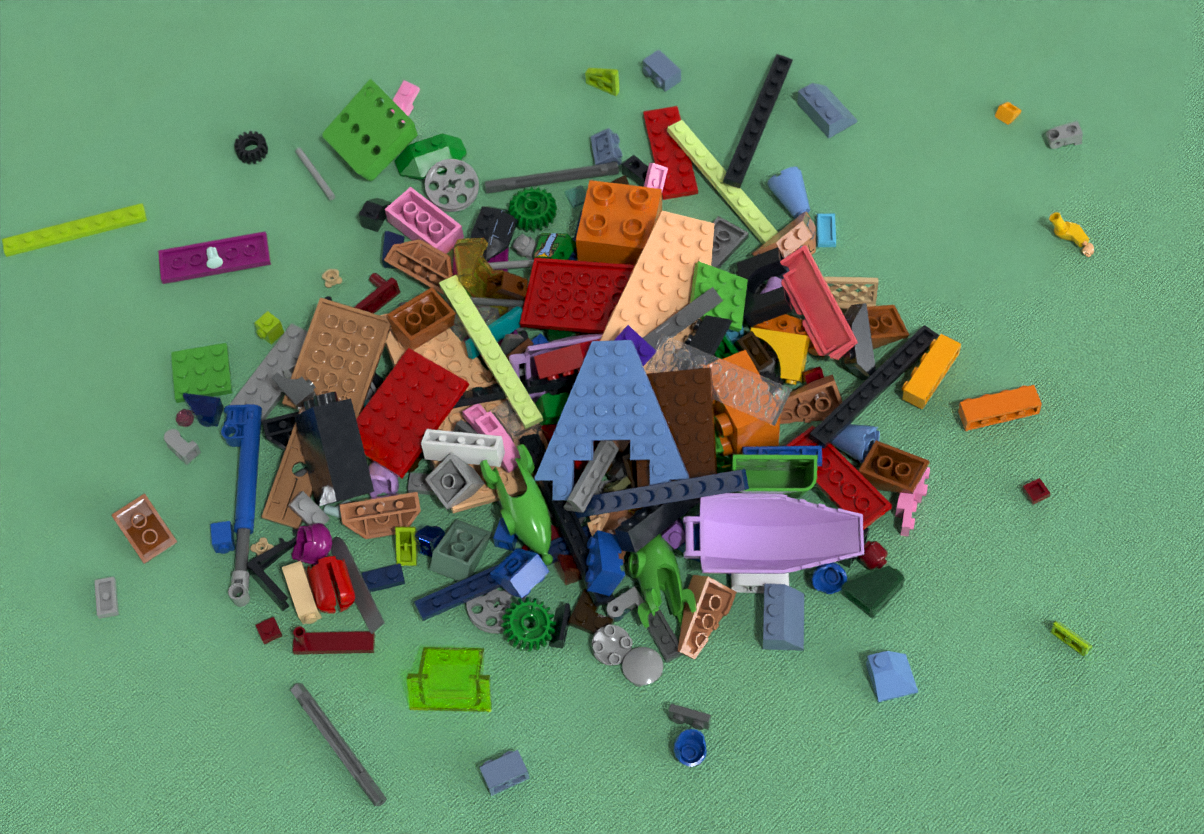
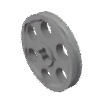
(451, 193)
(489, 610)

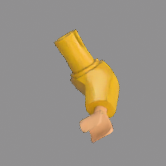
(1071, 232)

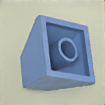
(890, 675)

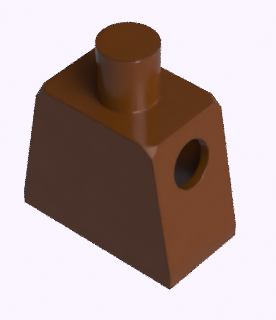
(506, 286)

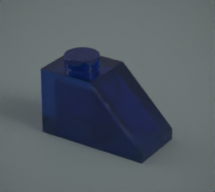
(204, 408)
(428, 539)

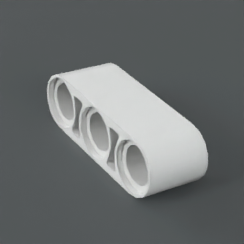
(755, 582)

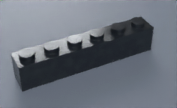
(650, 522)

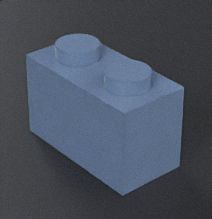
(661, 70)
(504, 772)

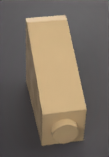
(301, 592)

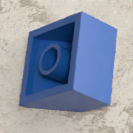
(520, 572)

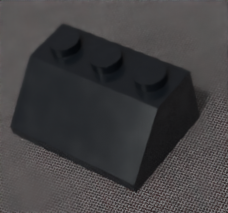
(708, 333)

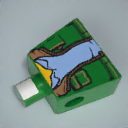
(554, 246)

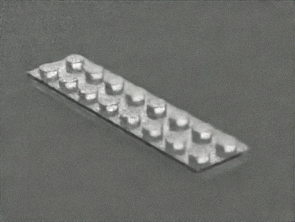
(730, 383)

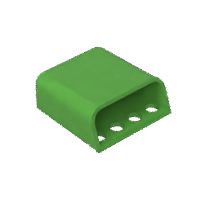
(369, 132)
(777, 473)

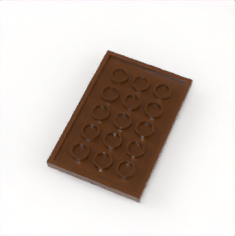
(689, 412)

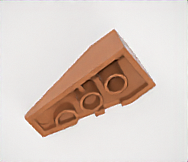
(812, 402)
(712, 603)

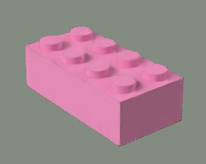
(423, 220)

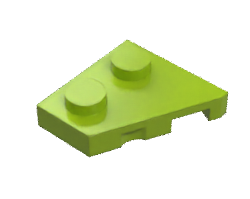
(603, 79)

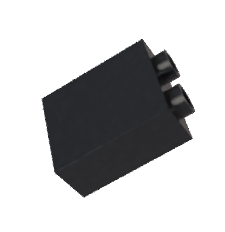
(333, 449)

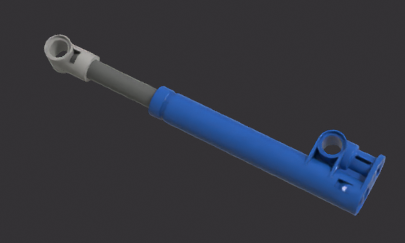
(246, 424)

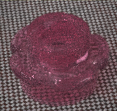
(184, 418)

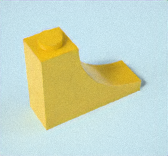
(791, 351)

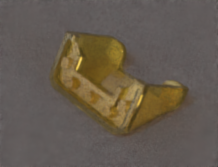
(473, 268)

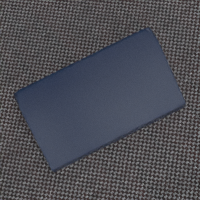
(389, 240)

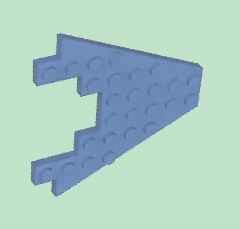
(610, 404)

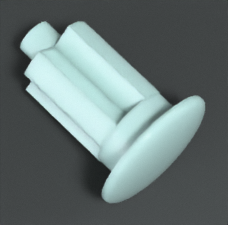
(214, 260)

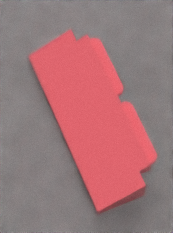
(814, 300)

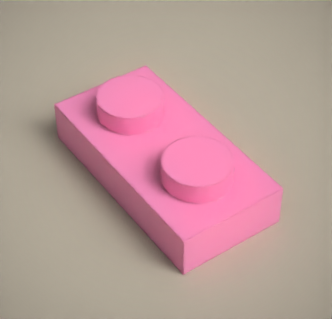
(655, 176)

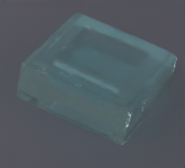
(576, 196)

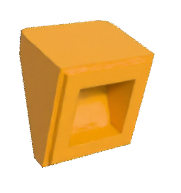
(1007, 113)

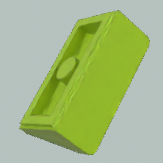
(1070, 638)

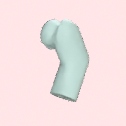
(334, 511)

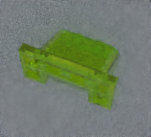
(450, 681)

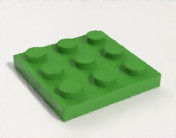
(728, 286)
(202, 371)

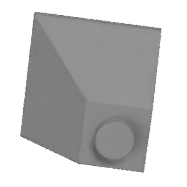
(454, 481)

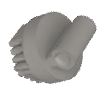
(525, 246)

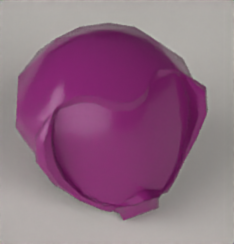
(312, 543)

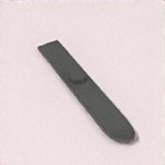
(685, 317)
(362, 594)

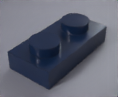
(384, 577)

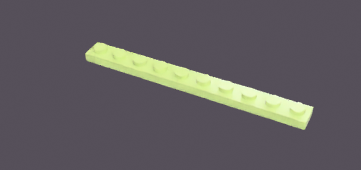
(715, 174)
(491, 352)

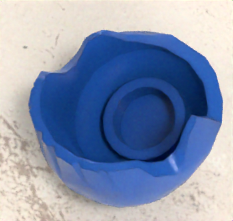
(829, 578)
(690, 747)

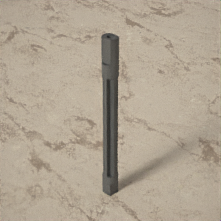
(551, 177)
(338, 745)

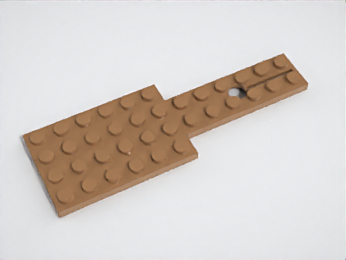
(338, 357)

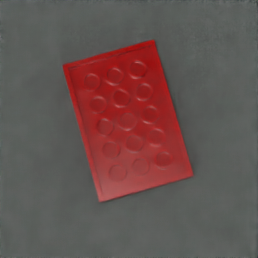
(573, 294)
(407, 403)

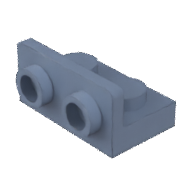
(606, 147)

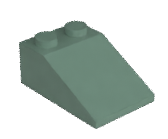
(460, 551)

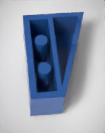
(604, 563)

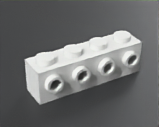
(466, 446)

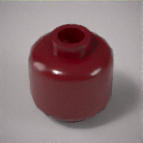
(874, 555)

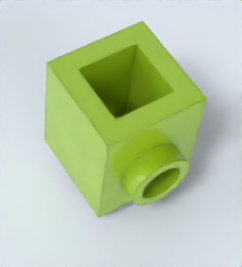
(269, 327)

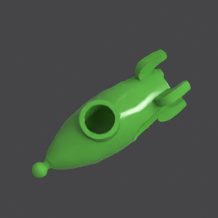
(527, 514)
(656, 571)

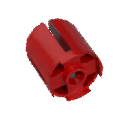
(331, 585)

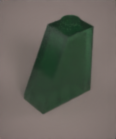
(874, 589)

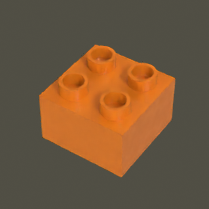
(616, 222)
(738, 428)

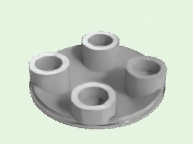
(611, 645)
(642, 666)

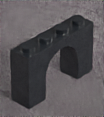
(768, 305)

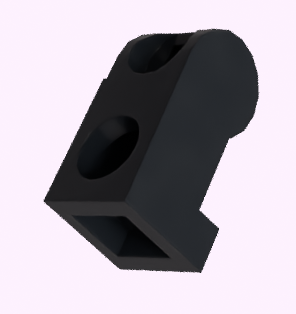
(636, 171)

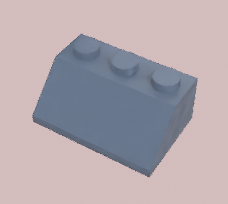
(825, 109)
(783, 618)

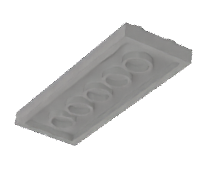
(260, 387)

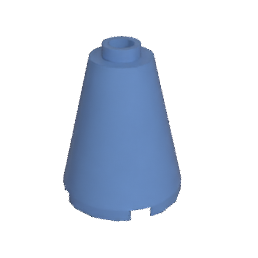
(790, 191)
(857, 440)

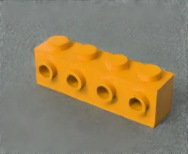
(931, 371)

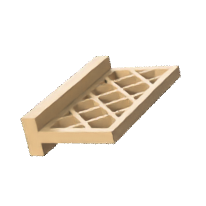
(850, 297)

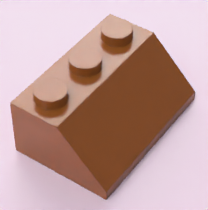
(421, 319)

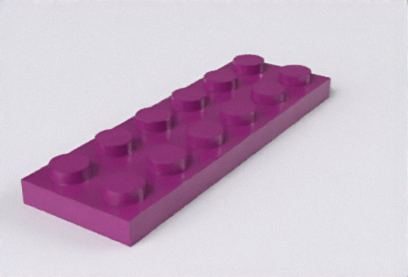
(236, 252)

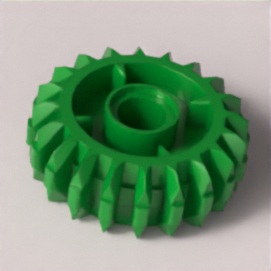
(543, 208)
(525, 636)

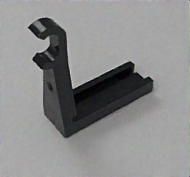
(260, 563)

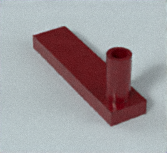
(381, 296)
(332, 642)

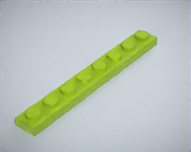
(74, 229)

